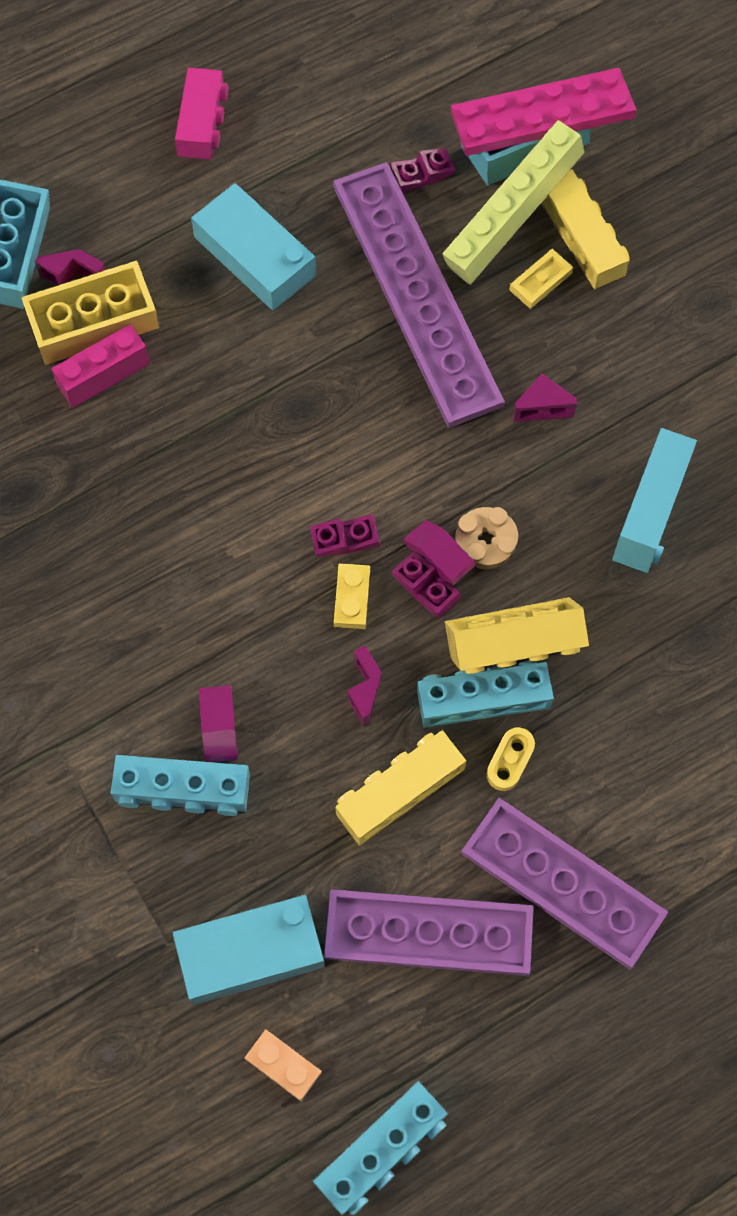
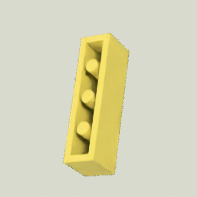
(586, 231)
(400, 786)

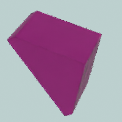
(544, 402)

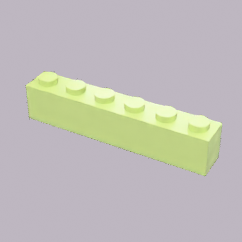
(514, 202)

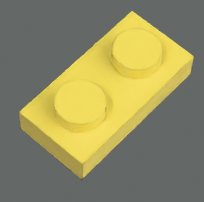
(541, 278)
(352, 596)

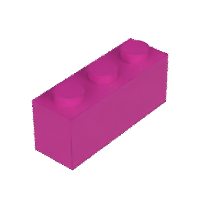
(201, 113)
(101, 365)

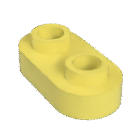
(510, 760)

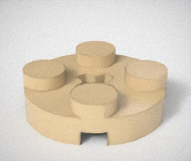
(495, 522)

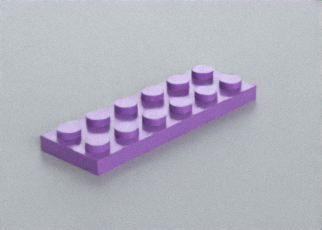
(564, 883)
(429, 932)

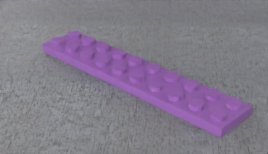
(418, 295)

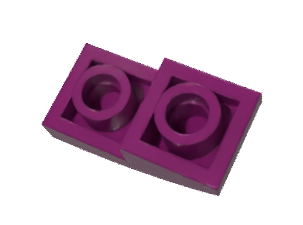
(425, 170)
(345, 537)
(425, 585)

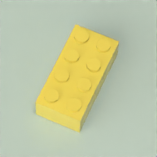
(88, 310)
(517, 634)

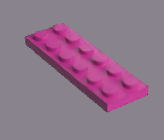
(532, 111)

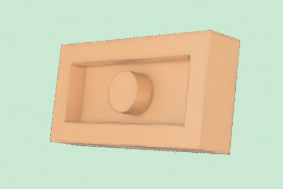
(283, 1065)

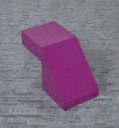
(64, 266)
(440, 551)
(364, 695)
(218, 723)

